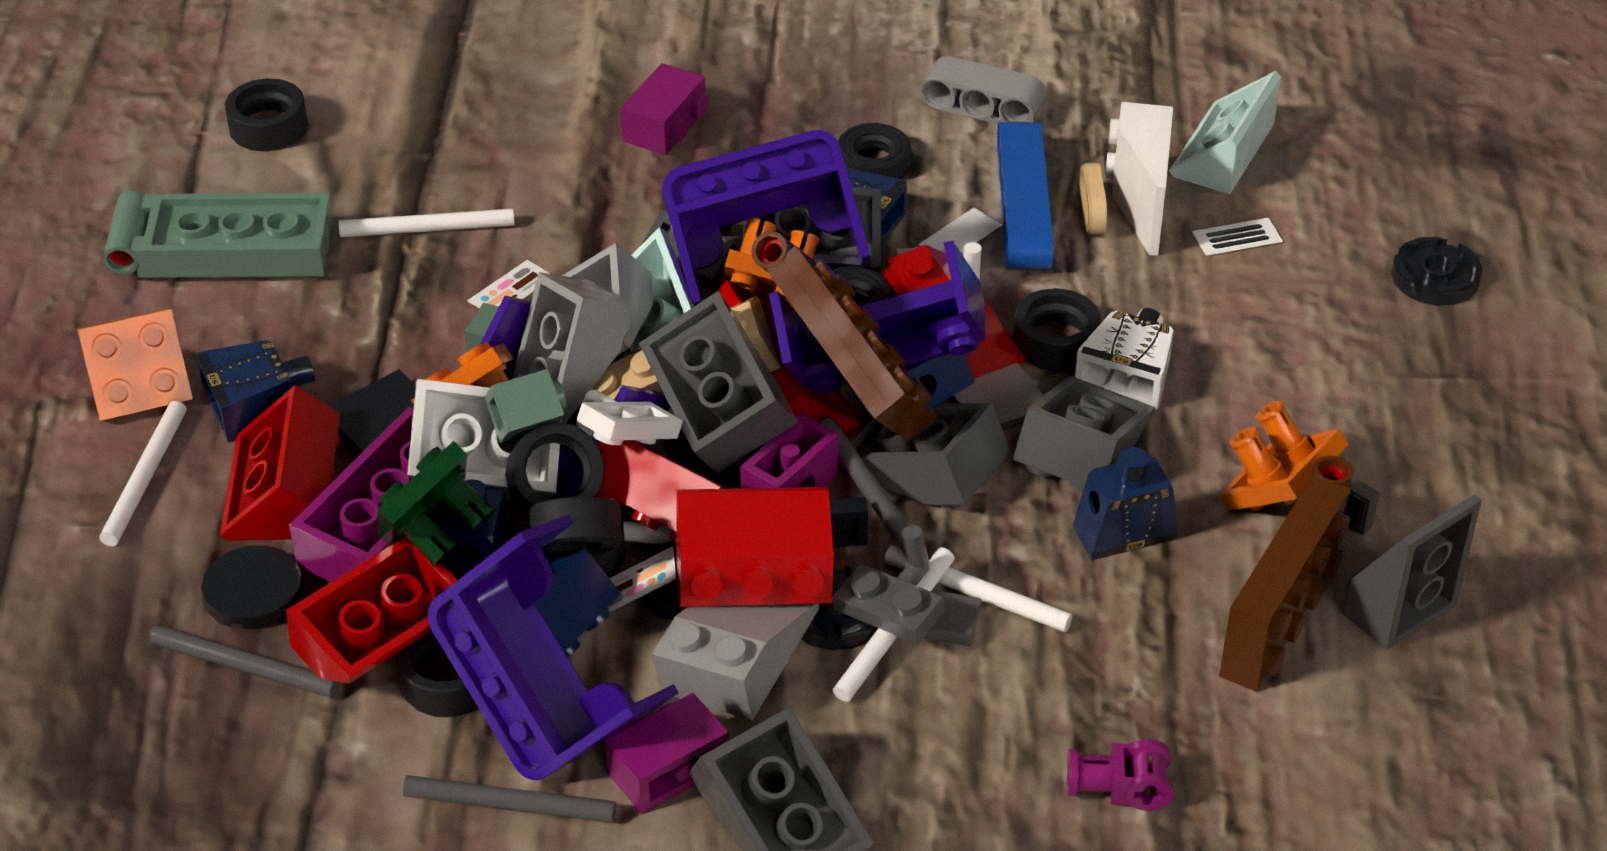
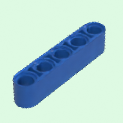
(1024, 196)

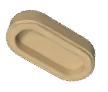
(1093, 198)

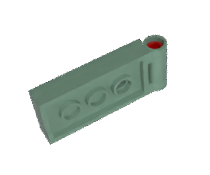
(220, 235)

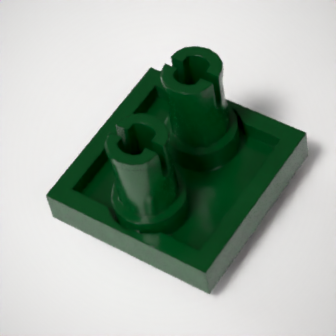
(407, 506)

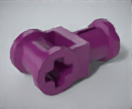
(1124, 774)

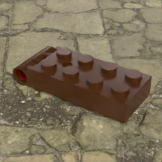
(847, 335)
(1288, 577)

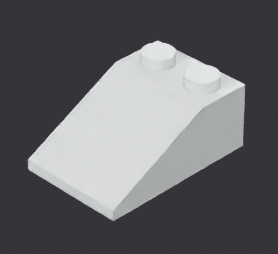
(1141, 167)
(460, 414)

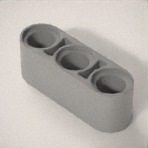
(982, 91)

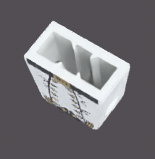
(1128, 355)

